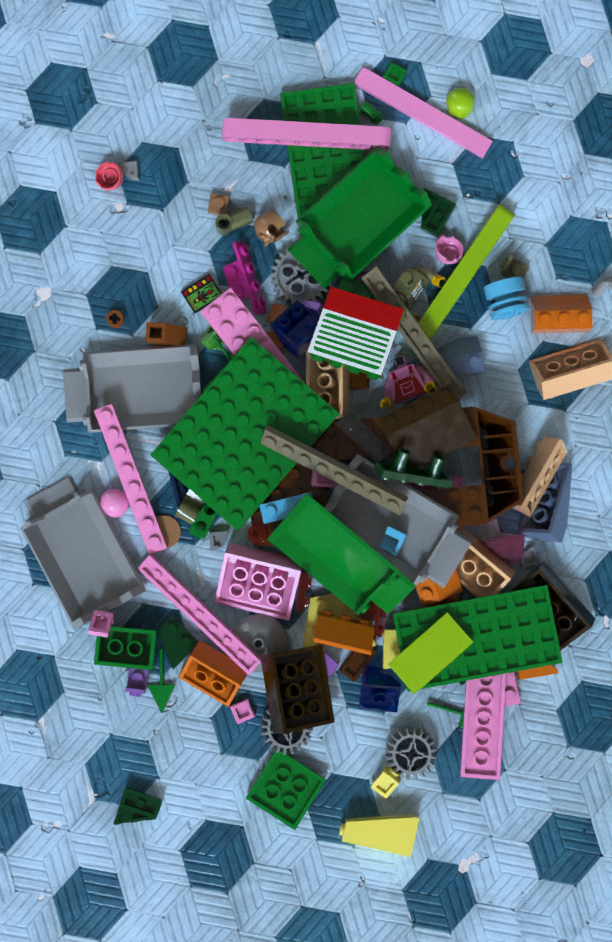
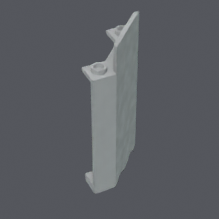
(144, 385)
(432, 541)
(79, 552)

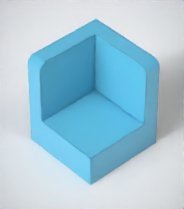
(393, 540)

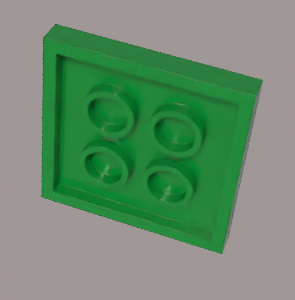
(285, 789)

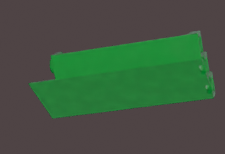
(357, 219)
(339, 558)

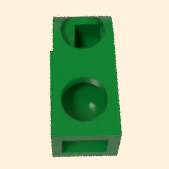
(203, 522)

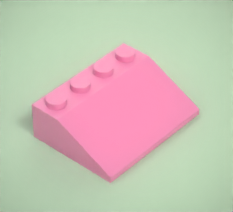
(258, 581)

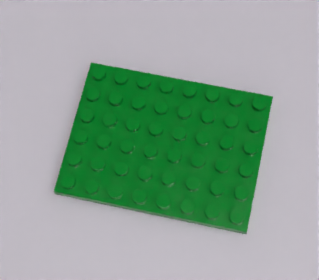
(220, 437)

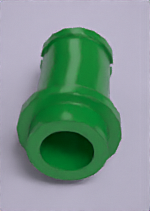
(373, 114)

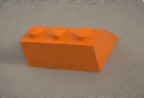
(560, 314)
(432, 592)
(343, 632)
(213, 673)

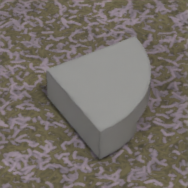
(130, 169)
(218, 539)
(530, 557)

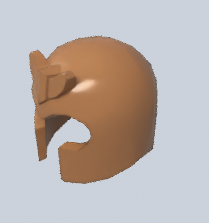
(268, 227)

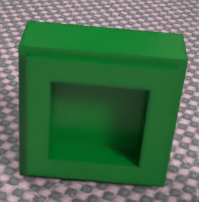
(395, 74)

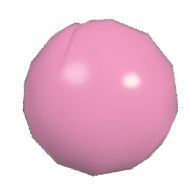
(448, 250)
(114, 502)

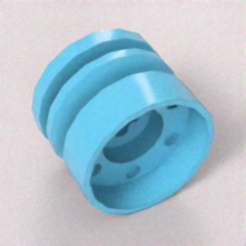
(506, 296)

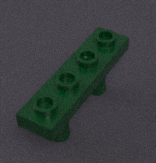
(422, 477)

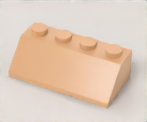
(572, 369)
(329, 384)
(540, 472)
(482, 570)

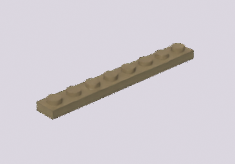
(414, 333)
(334, 470)

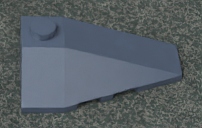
(462, 356)
(551, 513)

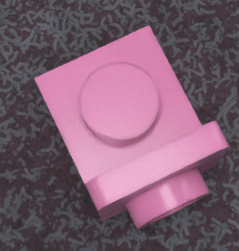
(101, 623)

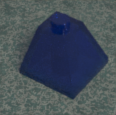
(378, 690)

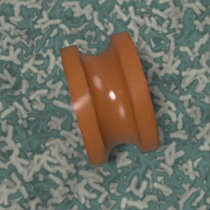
(114, 312)

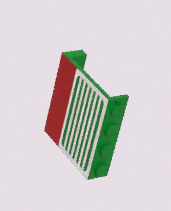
(355, 333)

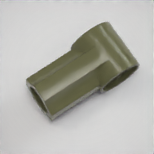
(235, 219)

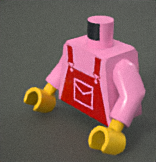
(406, 383)

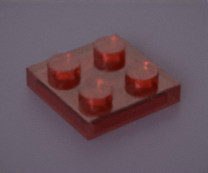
(302, 601)

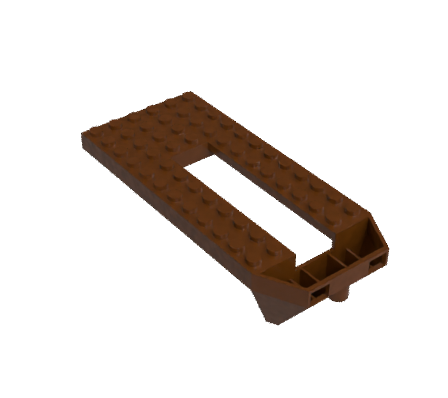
(467, 501)

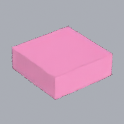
(242, 711)

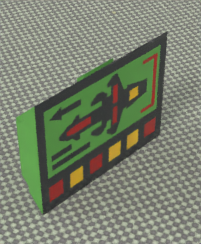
(201, 293)

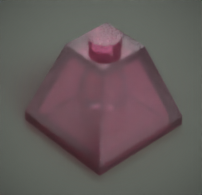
(506, 548)

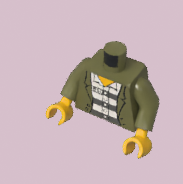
(413, 283)

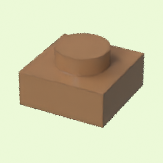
(218, 204)

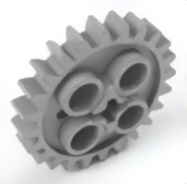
(309, 291)

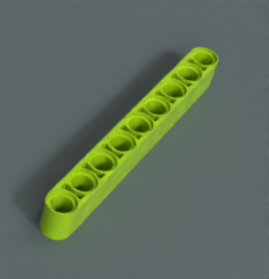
(466, 270)

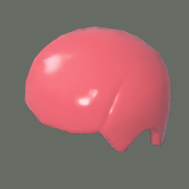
(109, 176)

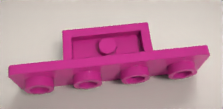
(242, 278)

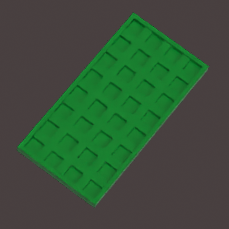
(320, 168)
(507, 633)

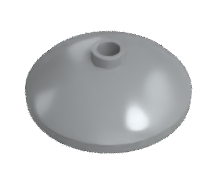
(266, 630)

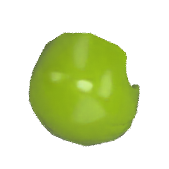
(460, 102)

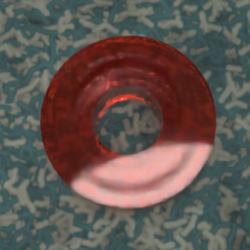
(263, 534)

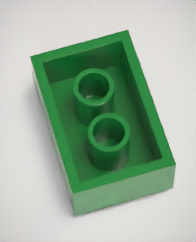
(127, 648)

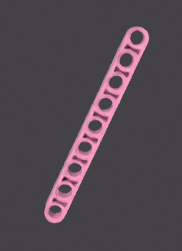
(306, 134)

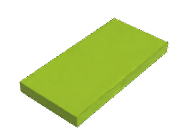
(430, 653)

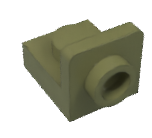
(513, 268)

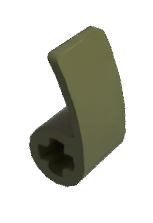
(189, 507)

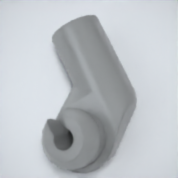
(602, 286)

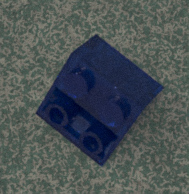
(295, 328)

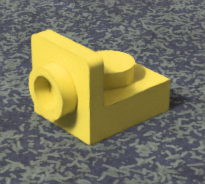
(386, 781)

